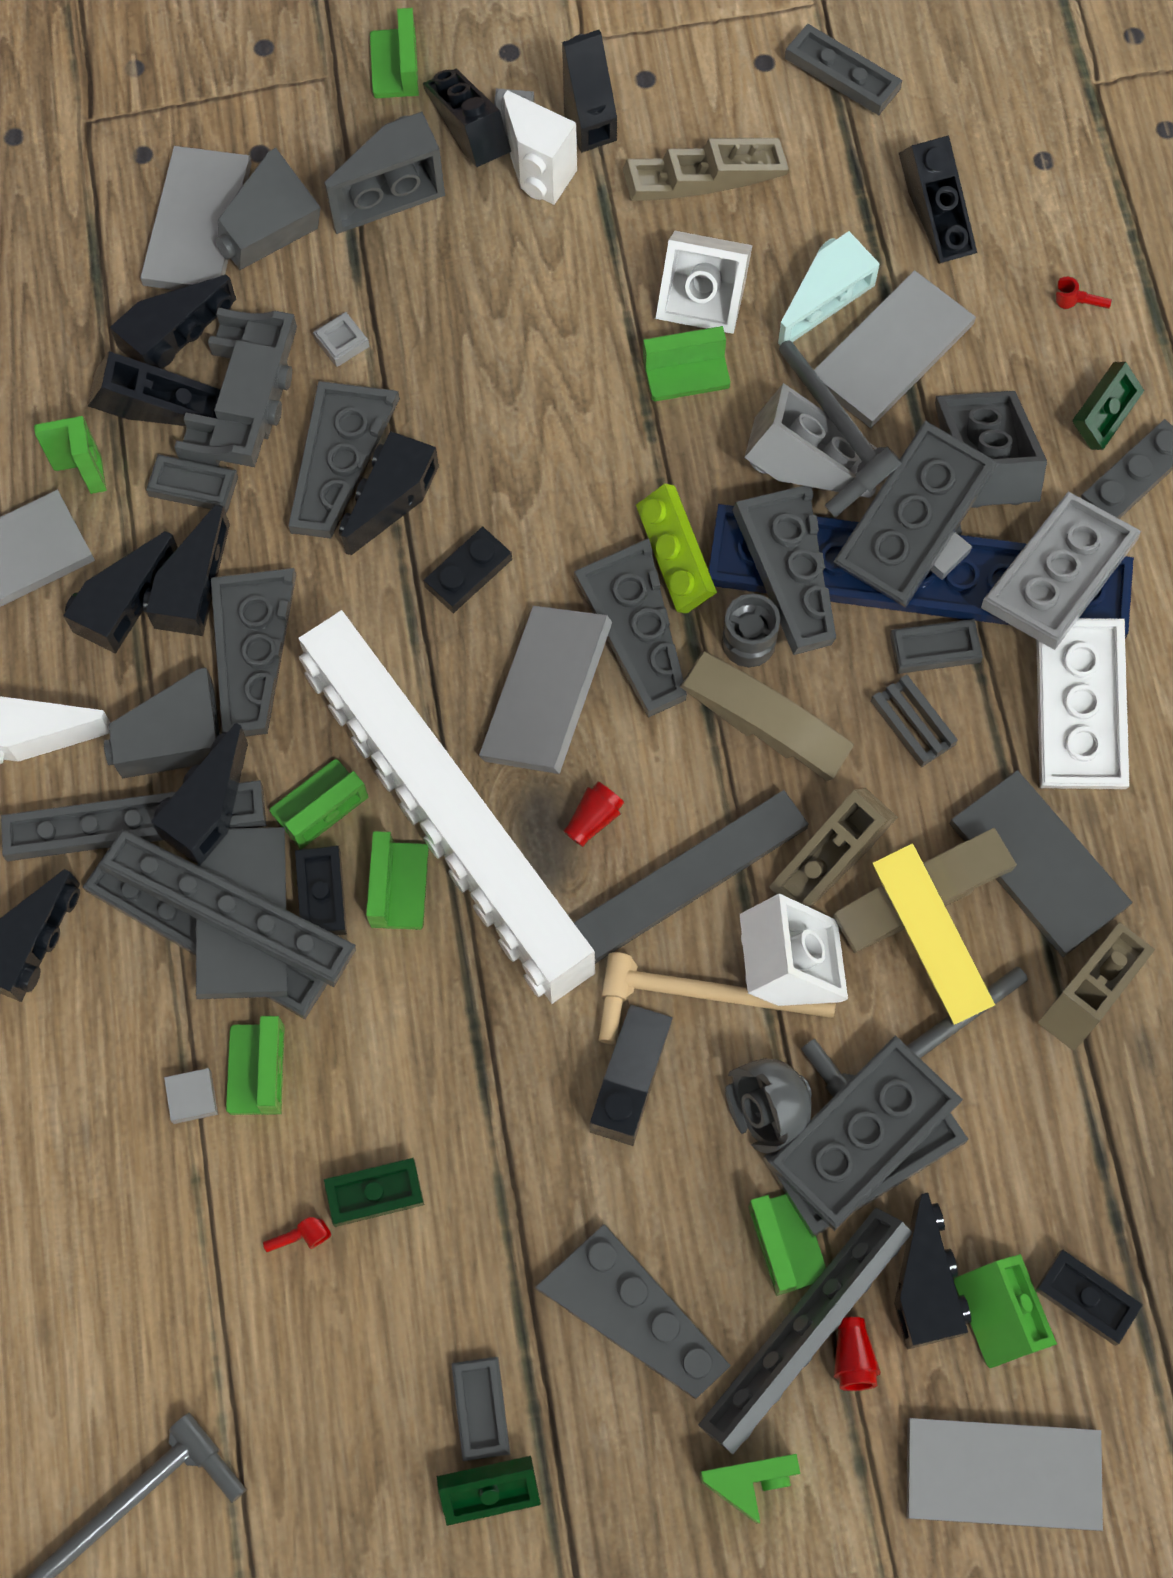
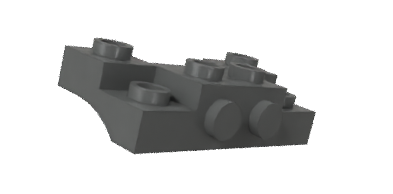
(250, 391)

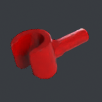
(1074, 296)
(311, 1229)

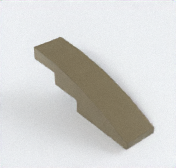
(712, 169)
(766, 714)
(953, 875)

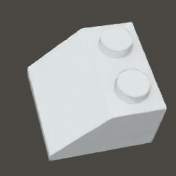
(541, 147)
(703, 281)
(792, 954)

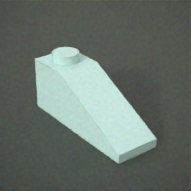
(834, 279)

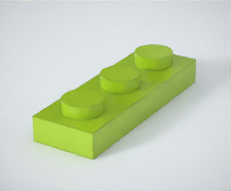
(676, 548)

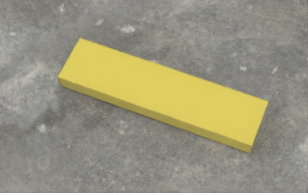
(933, 934)

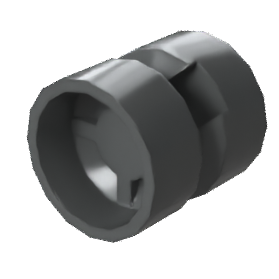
(750, 630)

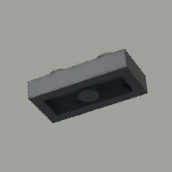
(468, 569)
(321, 888)
(1089, 1297)

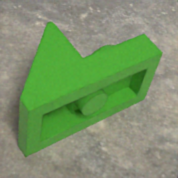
(736, 1481)

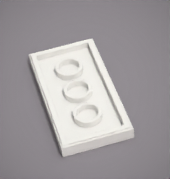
(1084, 708)

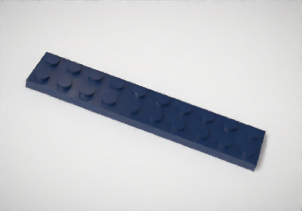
(955, 596)

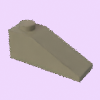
(834, 848)
(1096, 986)

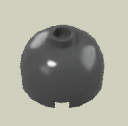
(769, 1102)

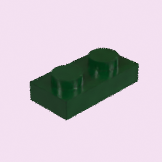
(1108, 405)
(374, 1192)
(488, 1490)

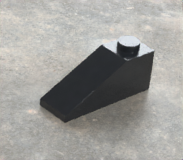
(148, 393)
(183, 584)
(114, 597)
(630, 1075)

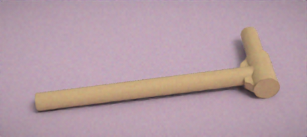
(623, 978)

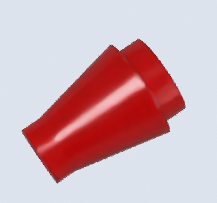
(595, 811)
(855, 1358)

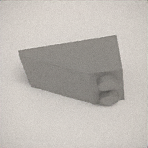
(801, 444)

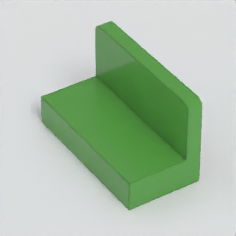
(395, 58)
(686, 363)
(71, 445)
(319, 803)
(397, 883)
(256, 1068)
(786, 1244)
(1005, 1311)

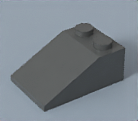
(387, 174)
(1001, 430)

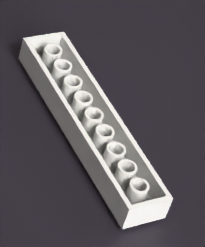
(448, 809)

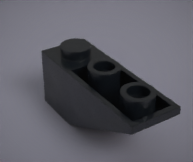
(588, 91)
(468, 116)
(938, 198)
(167, 322)
(394, 487)
(203, 806)
(32, 931)
(926, 1291)

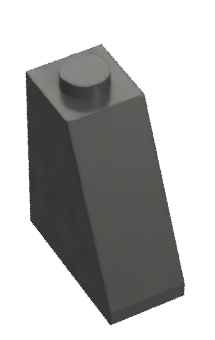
(266, 213)
(166, 730)

